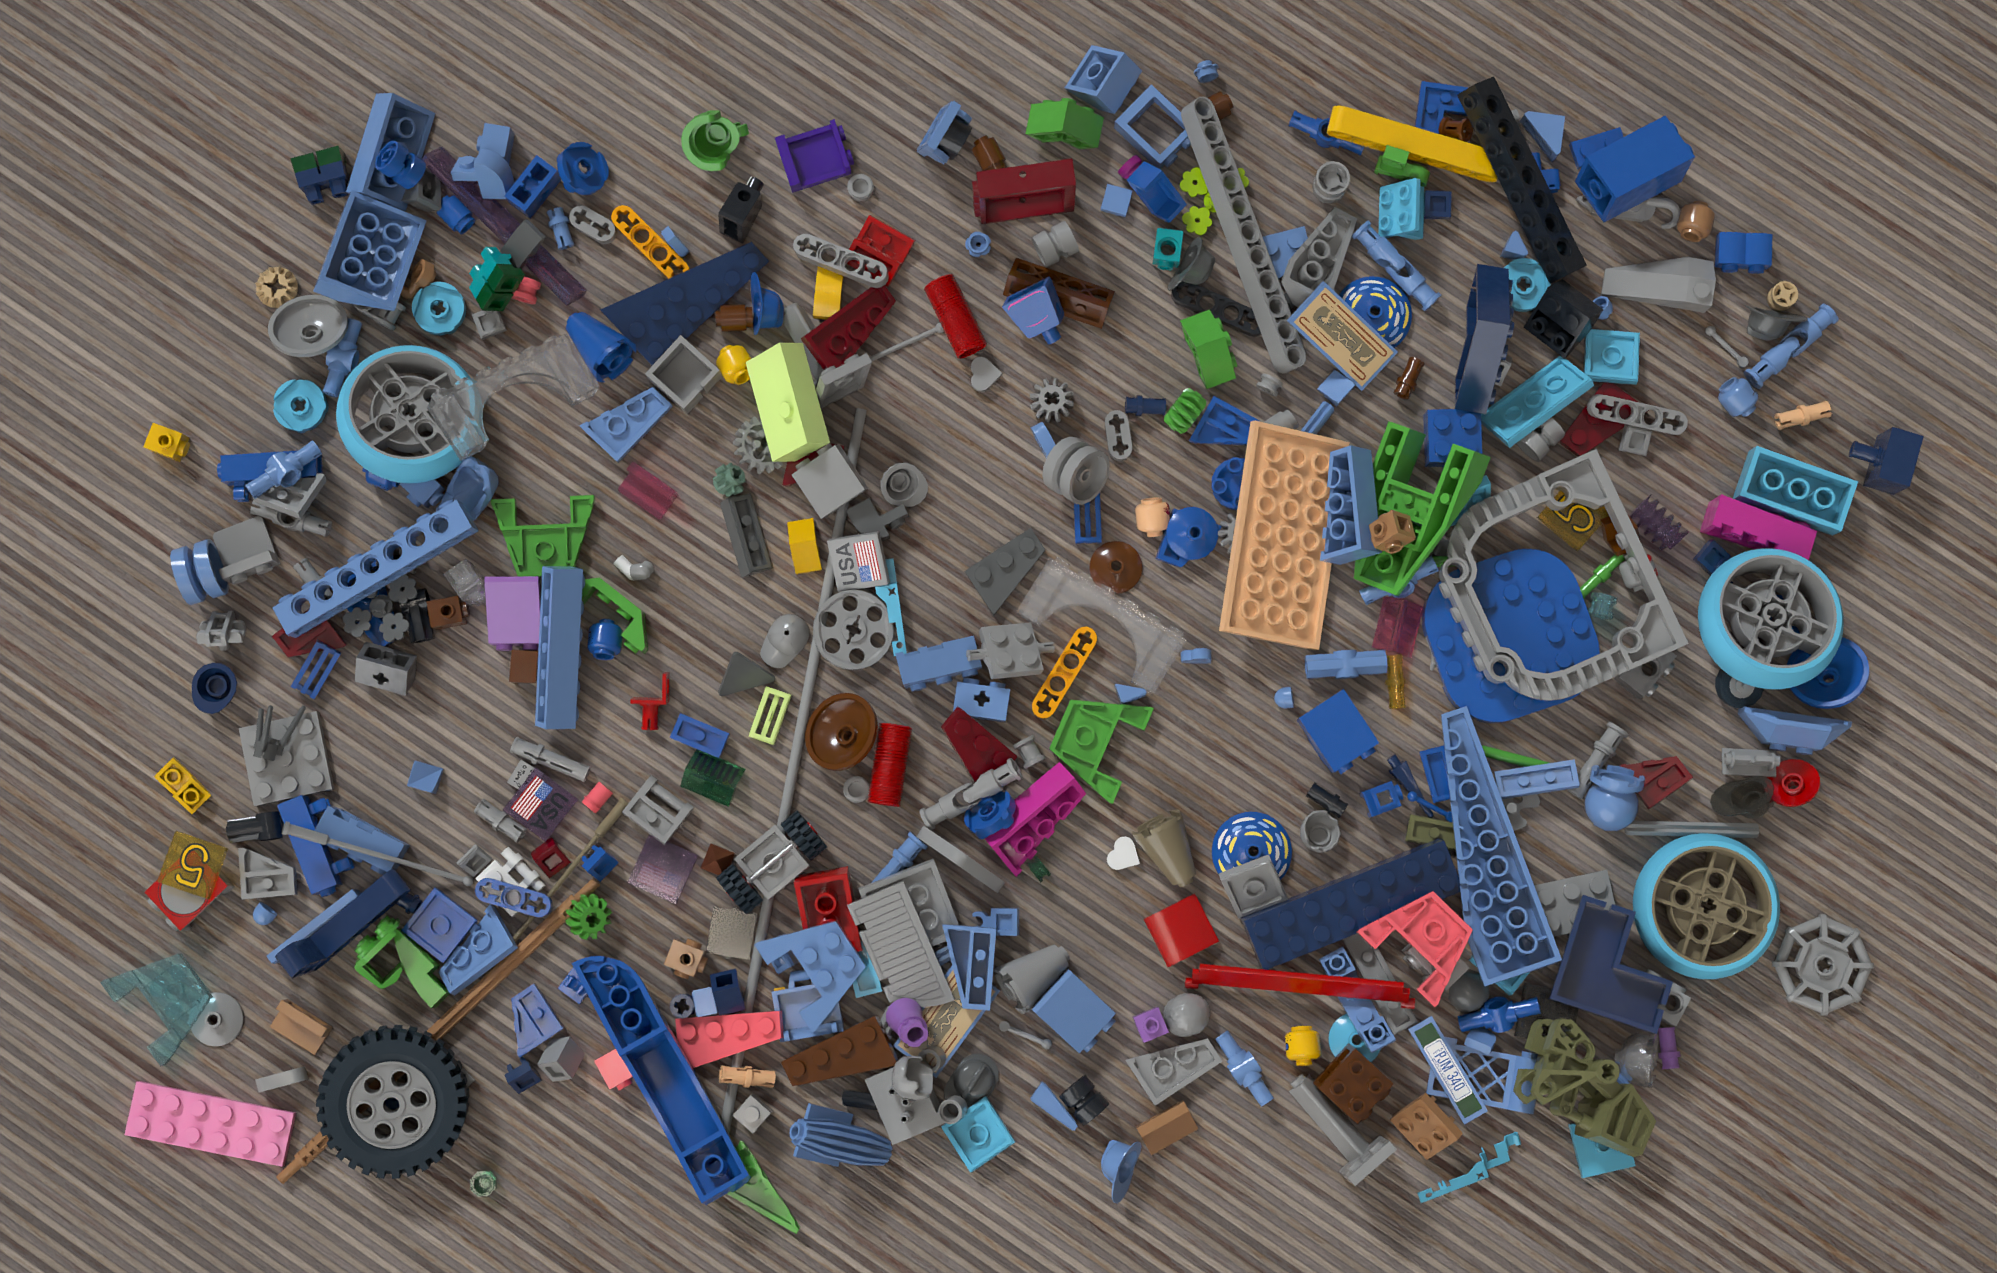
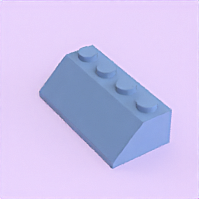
(389, 120)

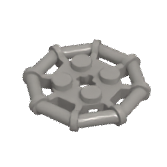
(1808, 970)

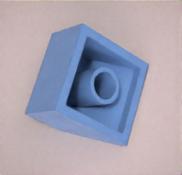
(1104, 78)

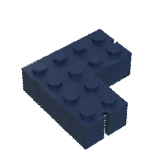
(1487, 329)
(1592, 972)

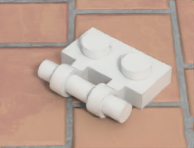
(502, 873)

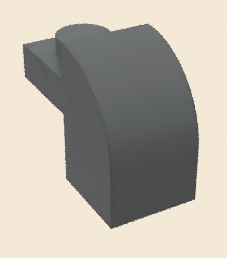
(867, 519)

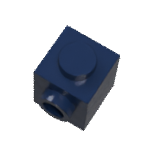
(727, 992)

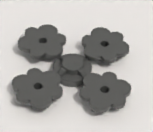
(382, 607)

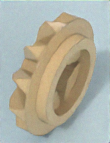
(283, 295)

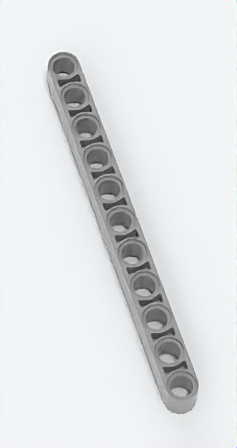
(1229, 194)

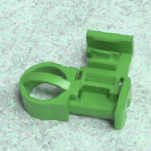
(1394, 164)

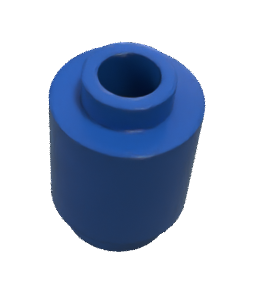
(455, 214)

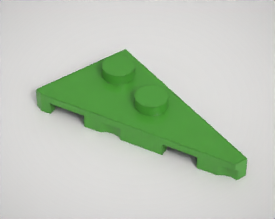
(761, 1194)

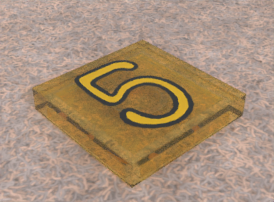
(1574, 523)
(192, 864)

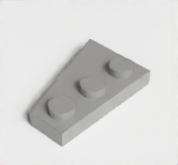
(1173, 1068)

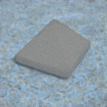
(474, 860)

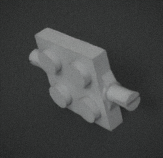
(1010, 650)

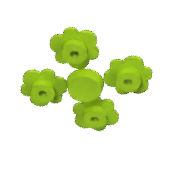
(1200, 188)

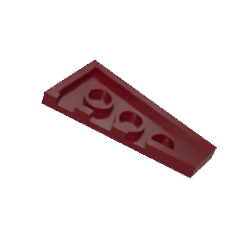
(848, 328)

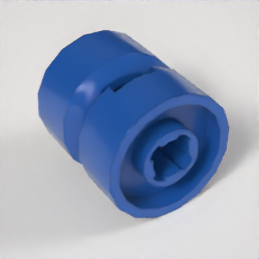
(399, 164)

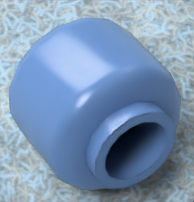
(1738, 397)

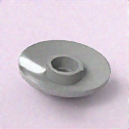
(229, 1021)

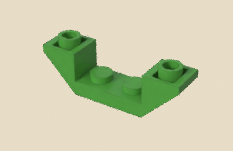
(636, 632)

